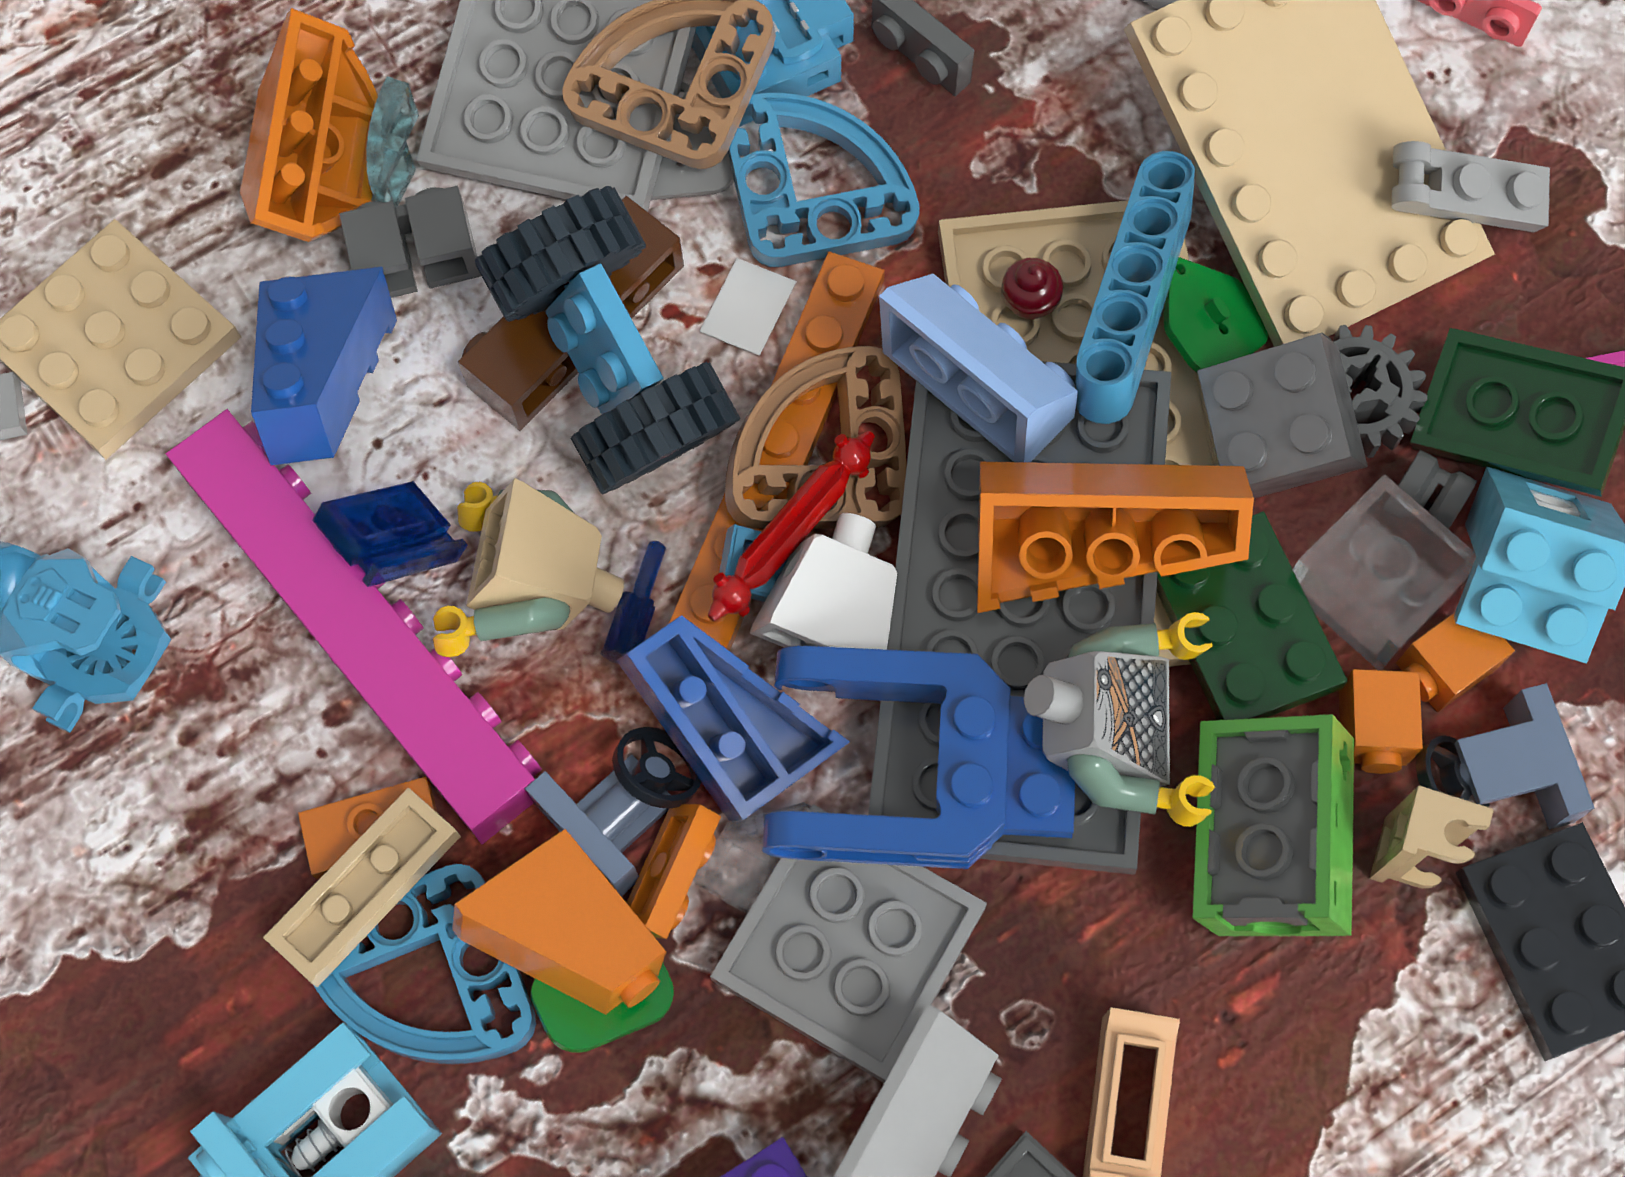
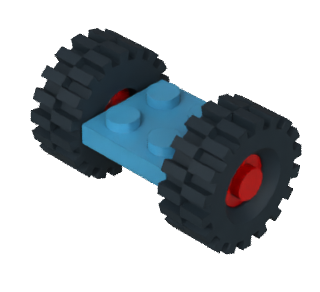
(565, 267)

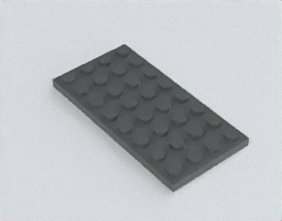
(939, 610)

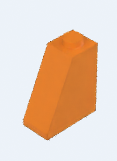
(563, 927)

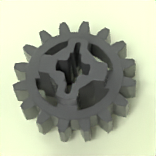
(1390, 395)

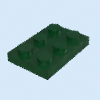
(1524, 411)
(1262, 632)

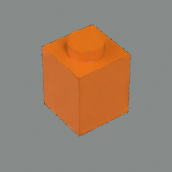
(1453, 660)
(1383, 718)

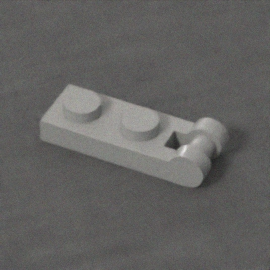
(1470, 187)

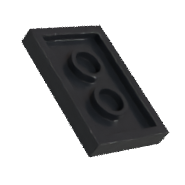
(1555, 936)

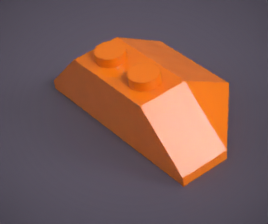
(309, 132)

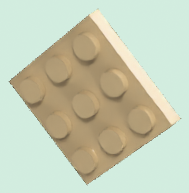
(112, 338)

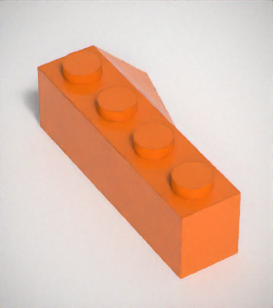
(1101, 523)

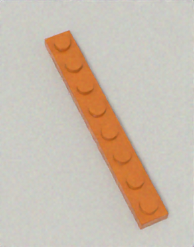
(830, 321)

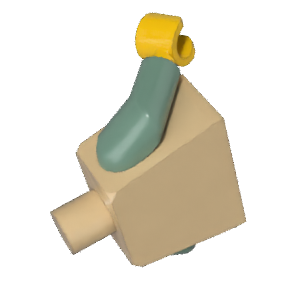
(529, 568)

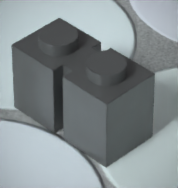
(440, 233)

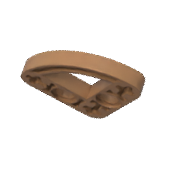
(699, 106)
(823, 369)

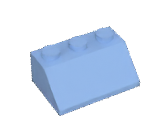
(976, 366)

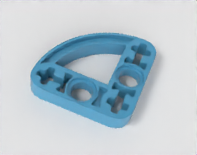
(781, 207)
(426, 1045)

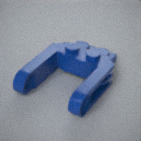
(989, 762)

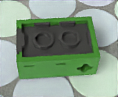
(1278, 829)

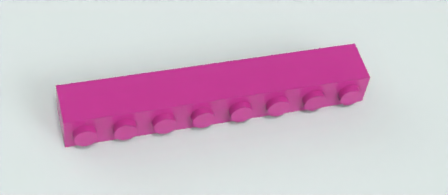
(358, 628)

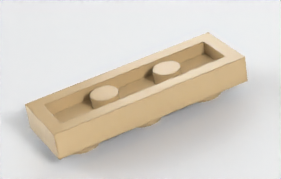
(362, 887)

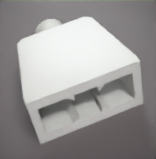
(831, 592)

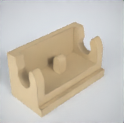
(1422, 827)

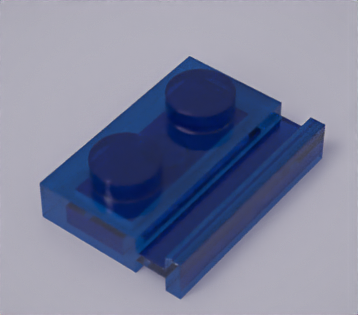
(389, 532)

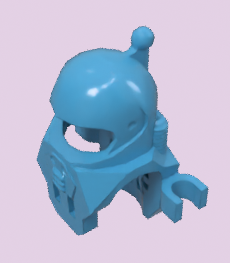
(78, 629)

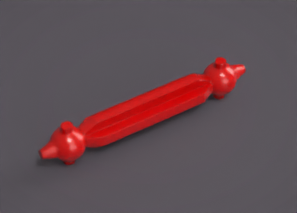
(790, 526)

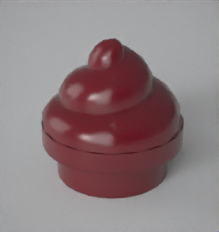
(1032, 288)

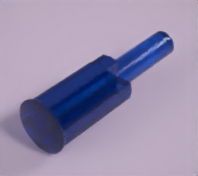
(635, 607)

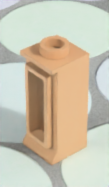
(1138, 1030)

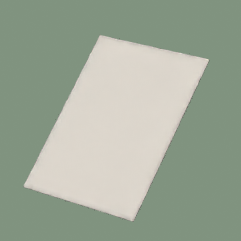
(748, 306)

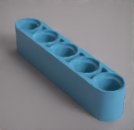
(1134, 288)

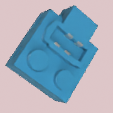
(803, 52)

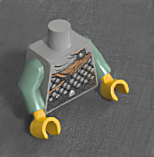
(1111, 718)

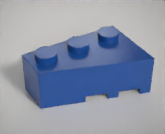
(311, 357)
(726, 719)

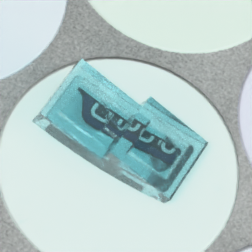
(387, 152)

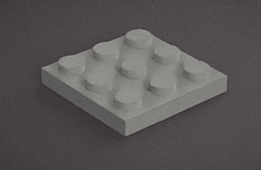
(849, 952)

